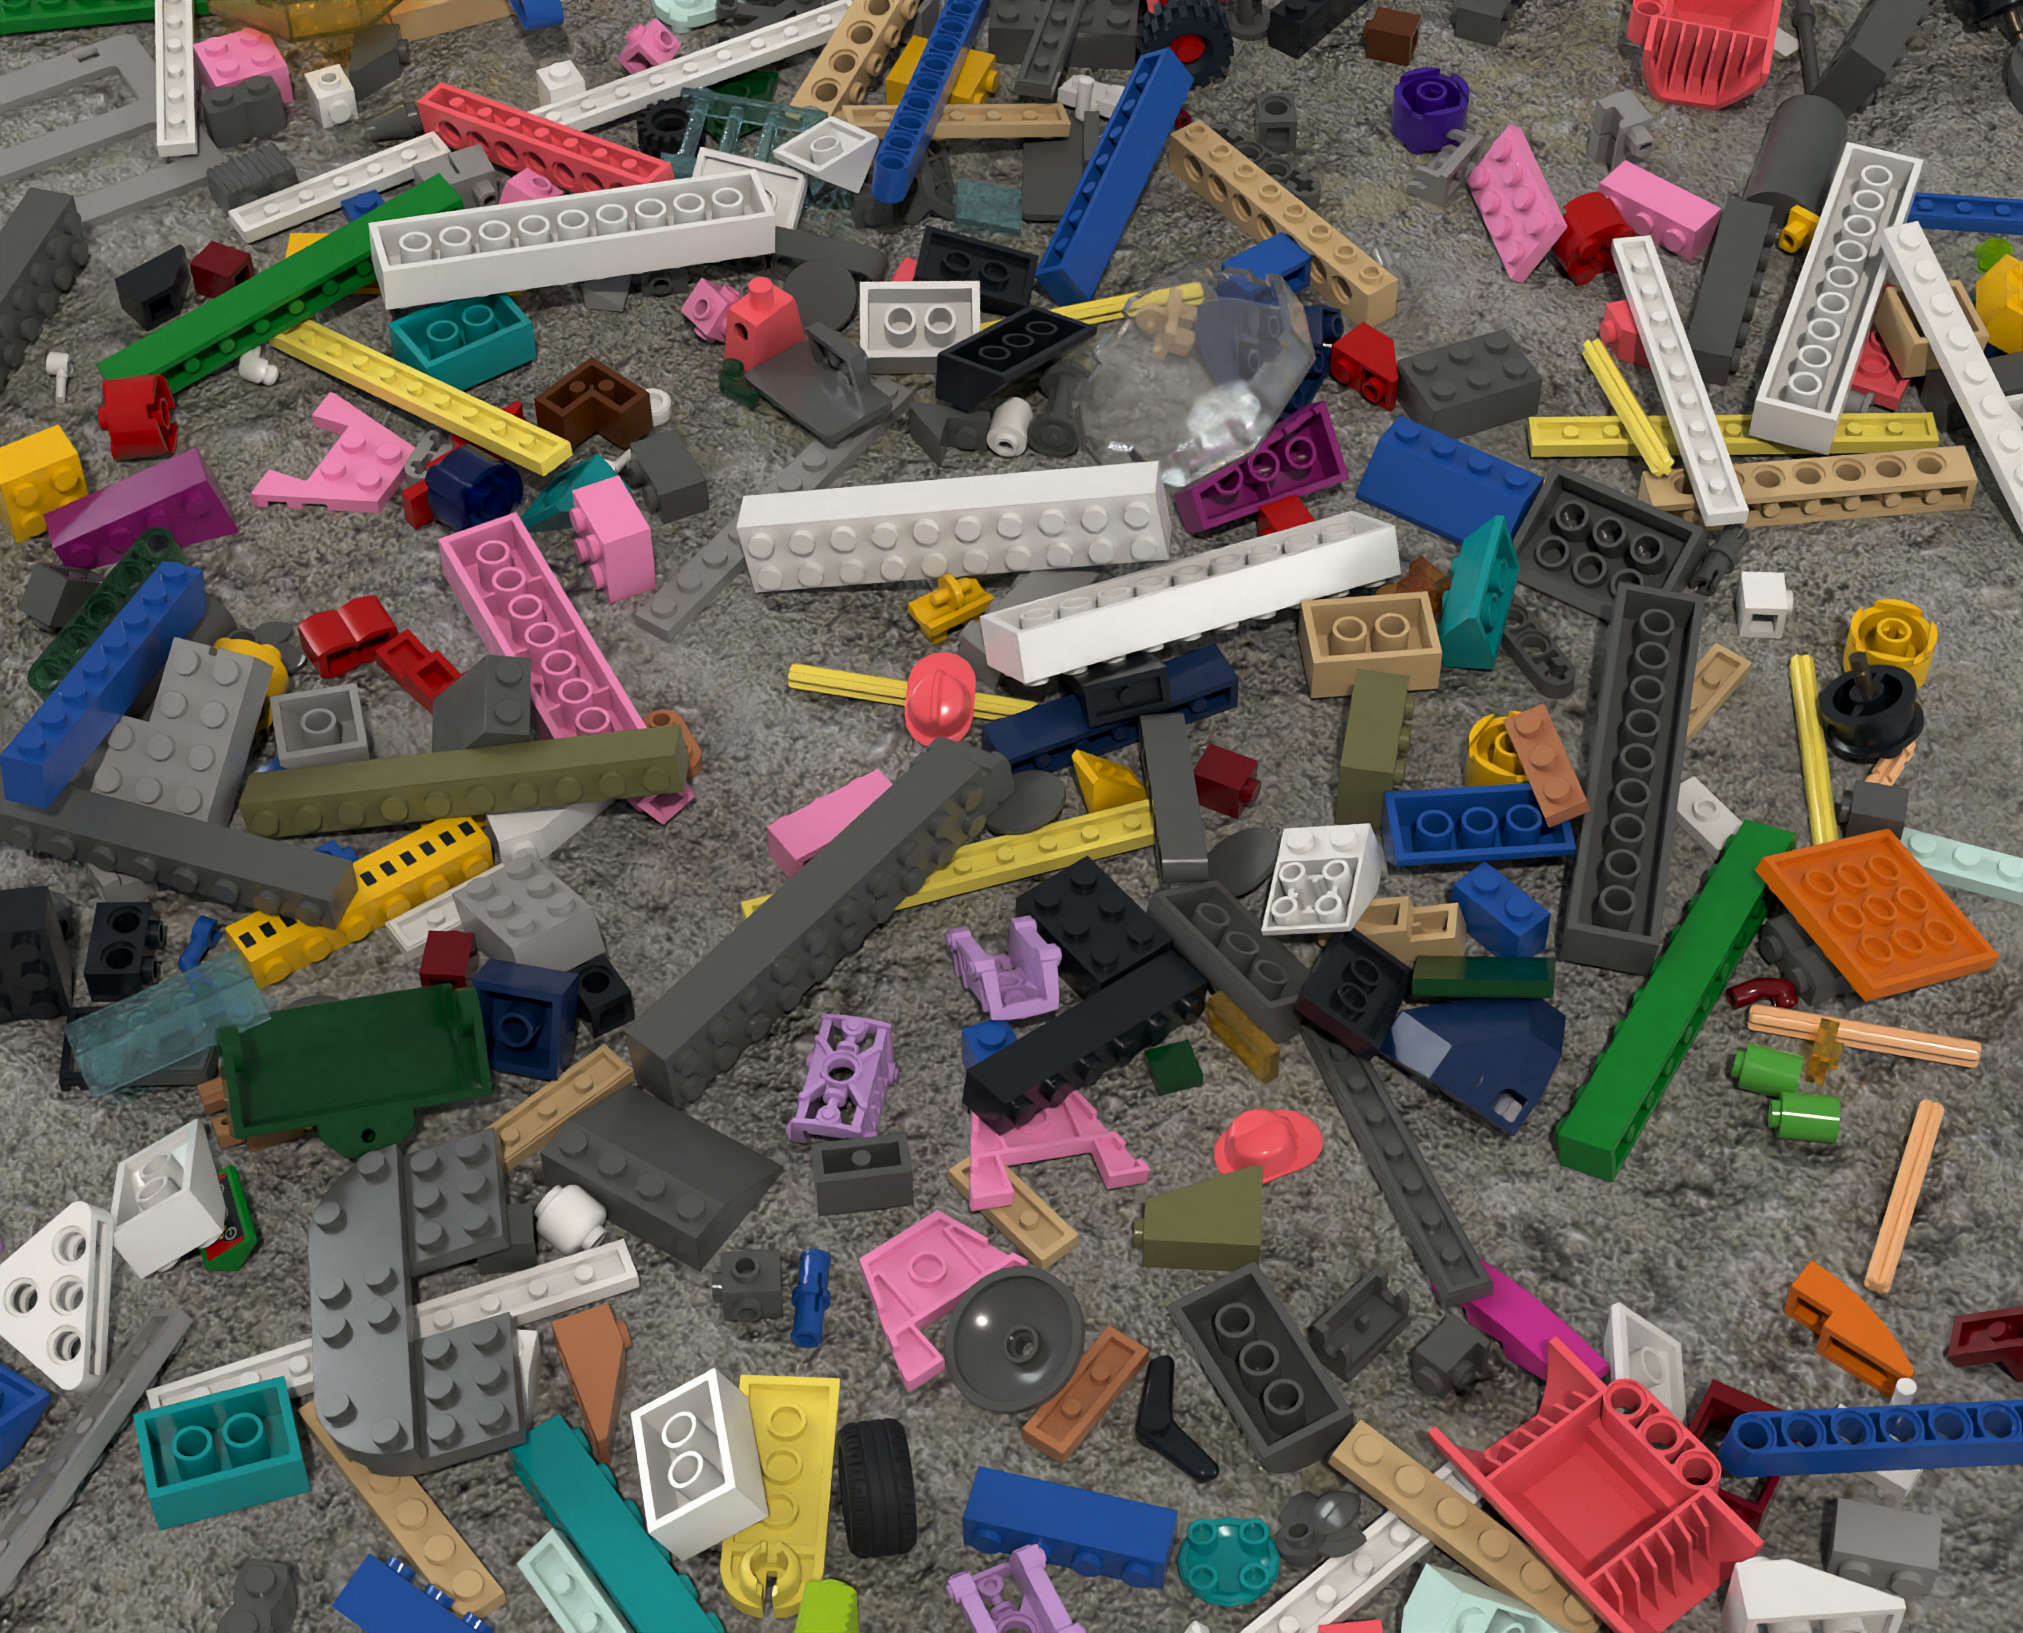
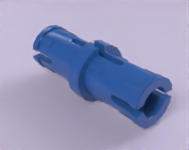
(811, 1298)

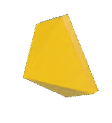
(1106, 782)

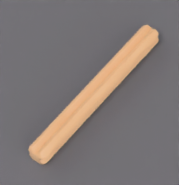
(1867, 1036)
(1904, 1197)

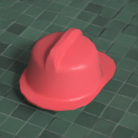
(940, 698)
(1273, 1139)

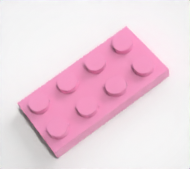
(1516, 203)

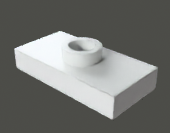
(1705, 817)

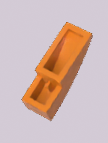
(1847, 1329)

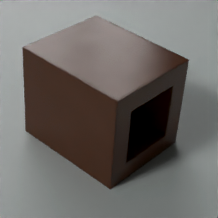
(1392, 36)

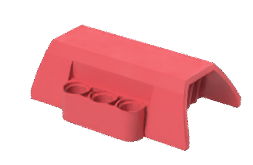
(1704, 49)
(1607, 1502)

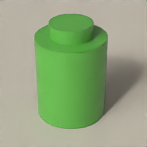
(1767, 1070)
(1805, 1117)

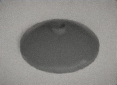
(997, 1322)

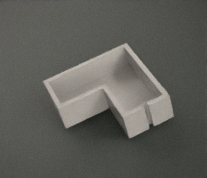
(195, 740)

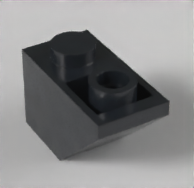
(156, 288)

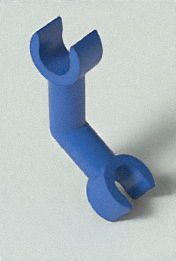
(201, 938)

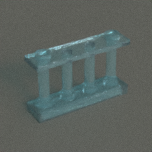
(735, 109)
(164, 1023)

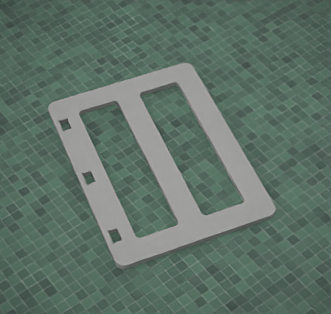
(130, 60)

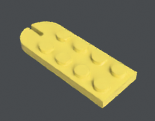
(796, 1453)

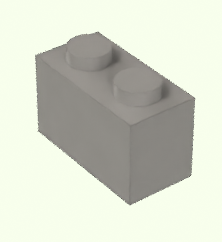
(1884, 1547)

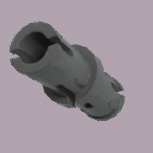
(1719, 559)

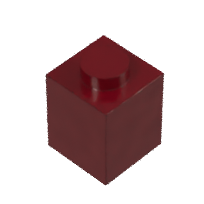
(220, 269)
(1226, 781)
(449, 958)

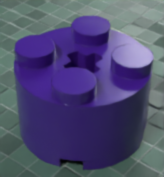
(1428, 108)

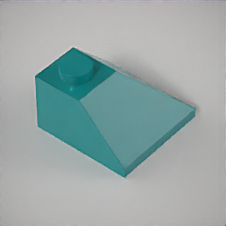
(553, 504)

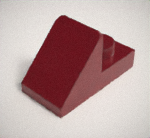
(1989, 1339)

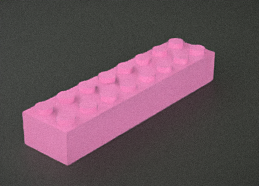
(527, 614)

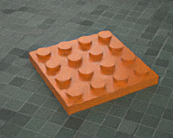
(1877, 914)

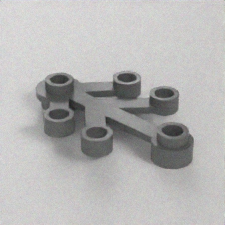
(762, 15)

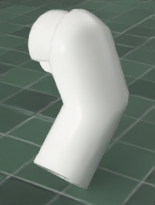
(257, 369)

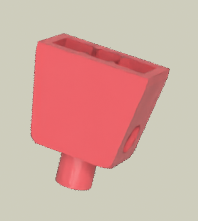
(762, 324)

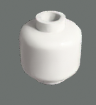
(571, 1219)

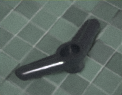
(1159, 1431)

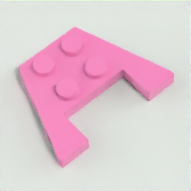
(354, 475)
(1050, 1134)
(922, 1279)

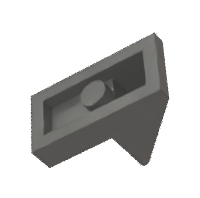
(942, 426)

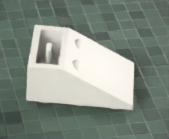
(1323, 879)

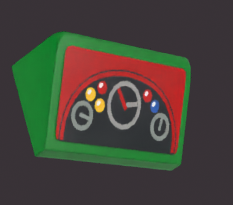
(239, 1235)

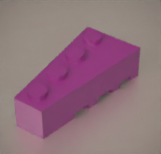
(1293, 459)
(171, 495)

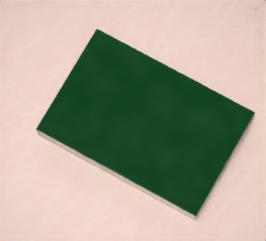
(1484, 976)

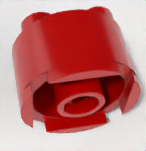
(1588, 238)
(138, 416)

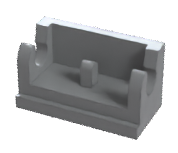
(1448, 169)

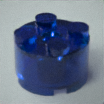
(471, 488)

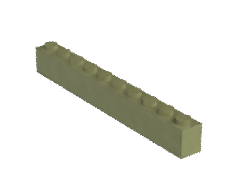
(466, 782)

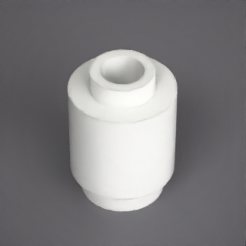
(1009, 427)

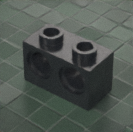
(122, 950)

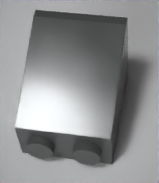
(484, 706)

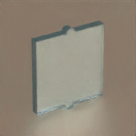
(988, 206)

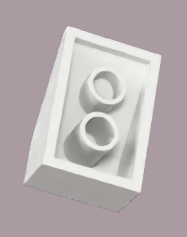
(167, 1201)
(1802, 1599)

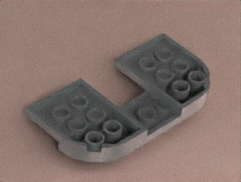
(376, 1389)

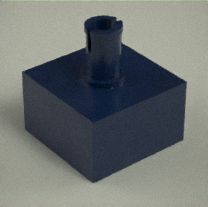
(527, 1017)

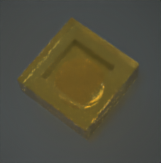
(1825, 1052)

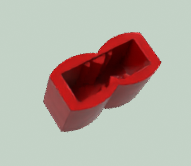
(347, 636)

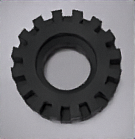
(656, 128)

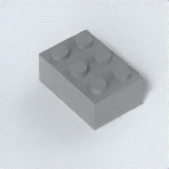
(529, 917)

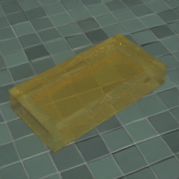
(1243, 1037)

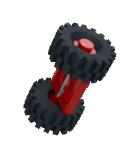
(1192, 30)

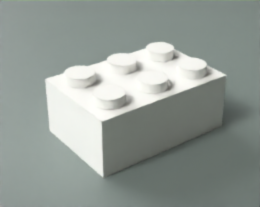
(914, 321)
(698, 1465)

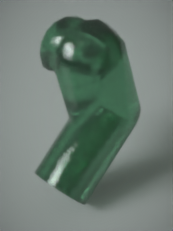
(732, 384)

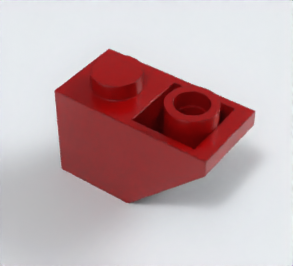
(1367, 364)

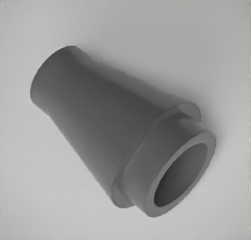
(395, 122)

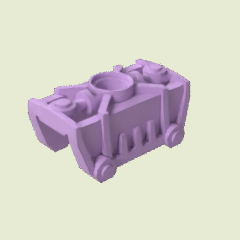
(1009, 994)
(867, 1088)
(1040, 1608)

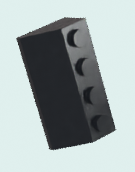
(1006, 355)

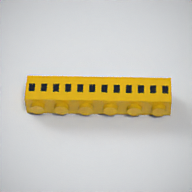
(388, 886)

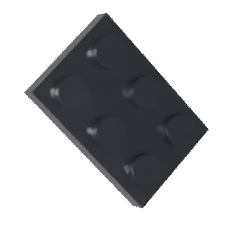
(1003, 272)
(1355, 991)

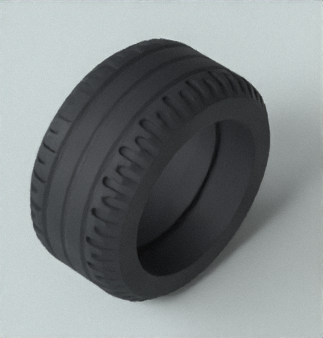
(876, 1488)

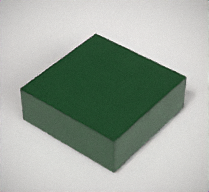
(1173, 1067)

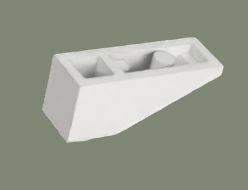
(538, 829)

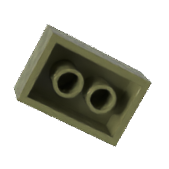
(1373, 746)

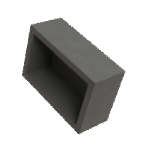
(1469, 385)

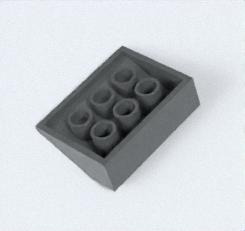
(1591, 537)
(660, 1173)

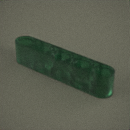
(105, 600)

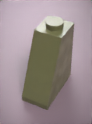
(1204, 1224)

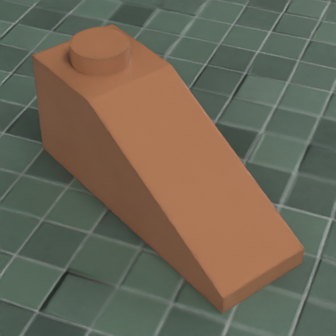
(596, 1367)

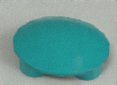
(1228, 1560)

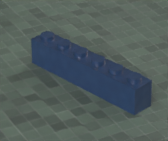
(1050, 732)

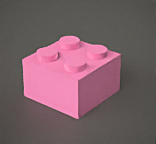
(239, 56)
(613, 539)

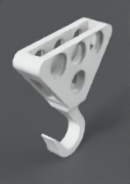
(53, 1325)

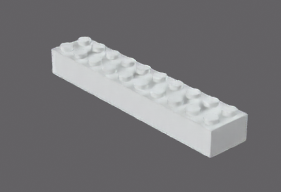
(571, 238)
(1834, 300)
(956, 527)
(1189, 597)

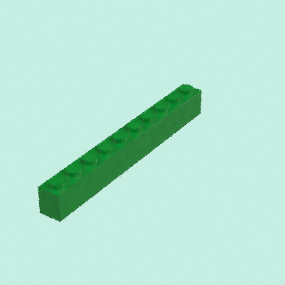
(272, 298)
(1671, 1007)

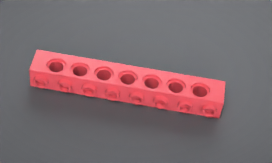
(529, 141)

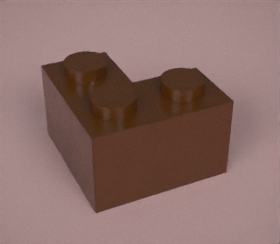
(595, 401)

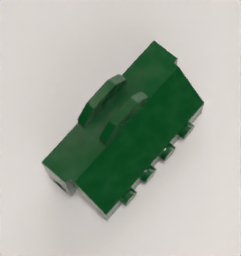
(355, 1066)

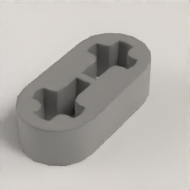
(425, 452)

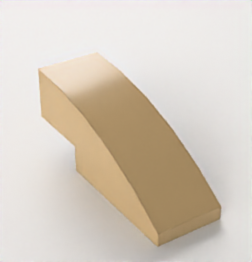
(1412, 930)

